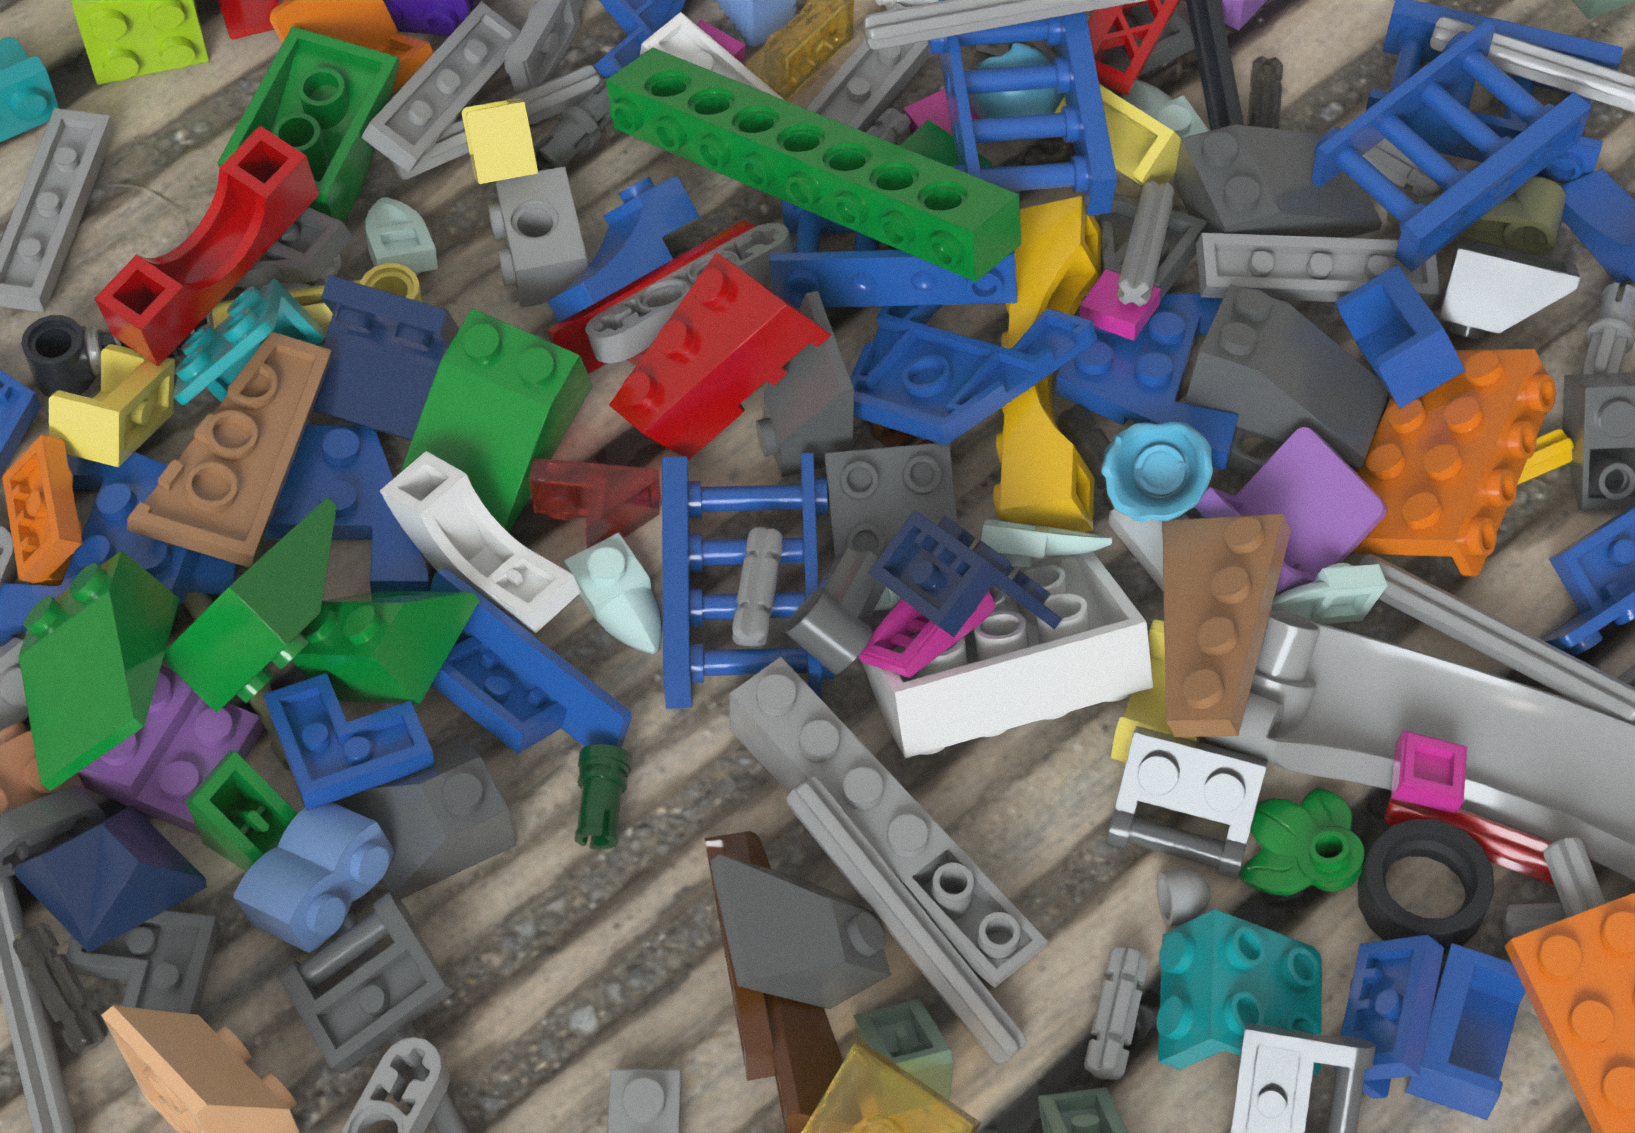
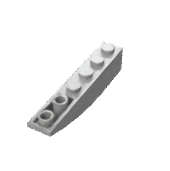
(804, 739)

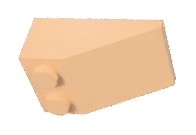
(198, 1074)

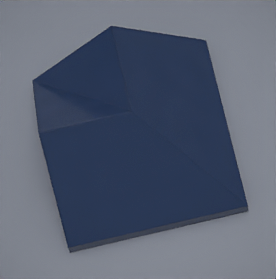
(110, 878)

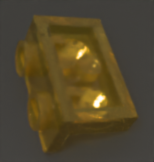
(804, 45)

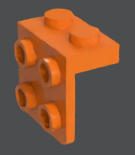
(356, 22)

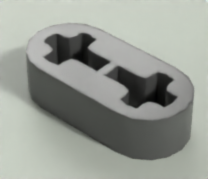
(43, 824)

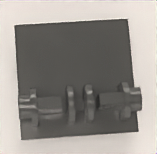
(881, 487)

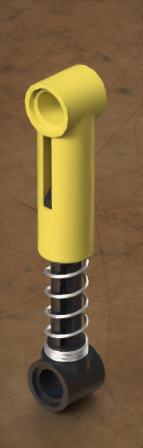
(69, 355)

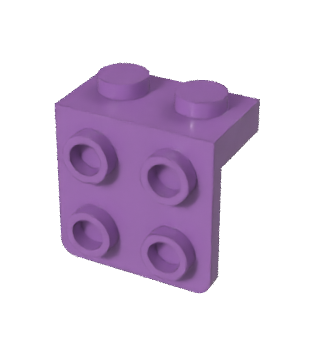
(1320, 498)

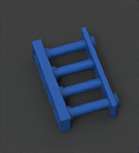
(1410, 37)
(1079, 122)
(1465, 193)
(875, 276)
(688, 553)

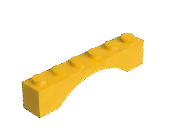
(1040, 468)

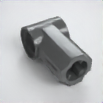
(835, 616)

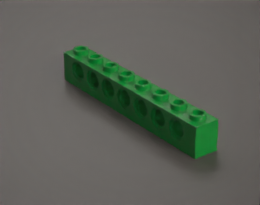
(817, 163)

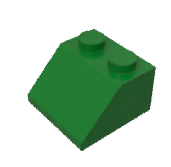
(384, 642)

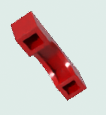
(256, 200)

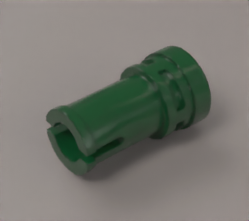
(602, 781)

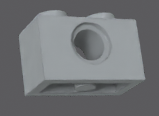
(540, 235)

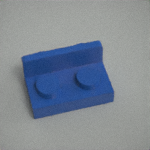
(1393, 1006)

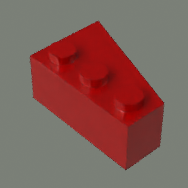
(711, 357)

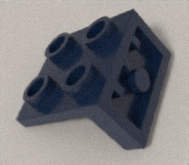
(380, 357)
(948, 580)

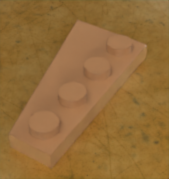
(236, 465)
(1216, 614)

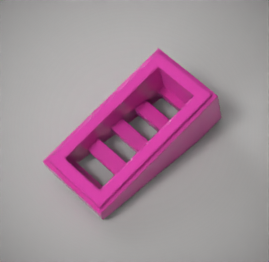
(928, 644)

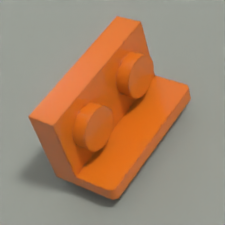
(42, 512)

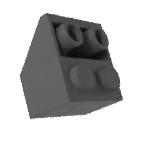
(1602, 427)

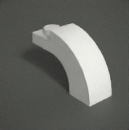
(459, 534)

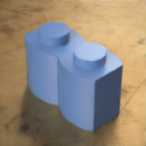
(314, 875)

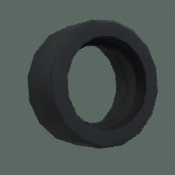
(1443, 844)

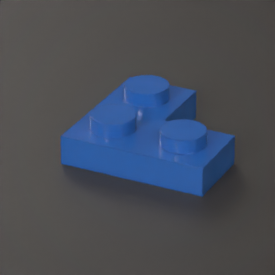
(339, 756)

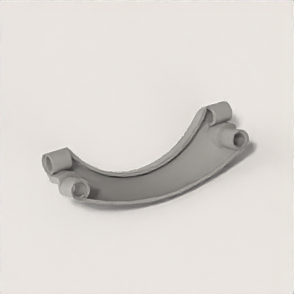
(1533, 762)

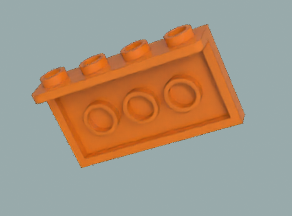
(1456, 458)
(1585, 999)

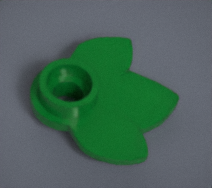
(1294, 841)

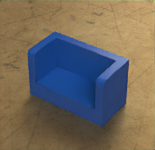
(1399, 336)
(1468, 1032)

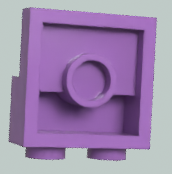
(172, 752)

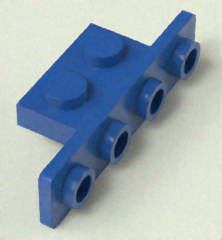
(1600, 581)
(520, 684)

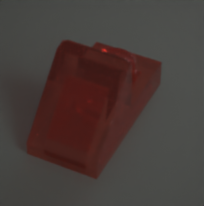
(606, 495)

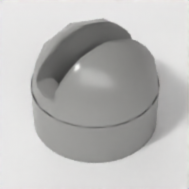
(1181, 896)

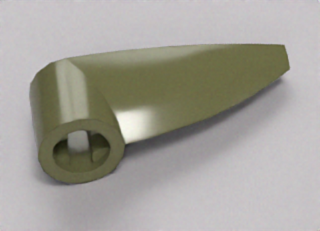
(1522, 222)

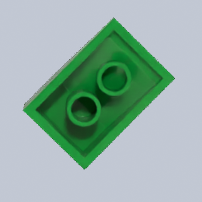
(320, 102)
(499, 406)
(258, 616)
(93, 663)

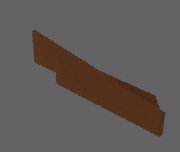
(774, 1032)

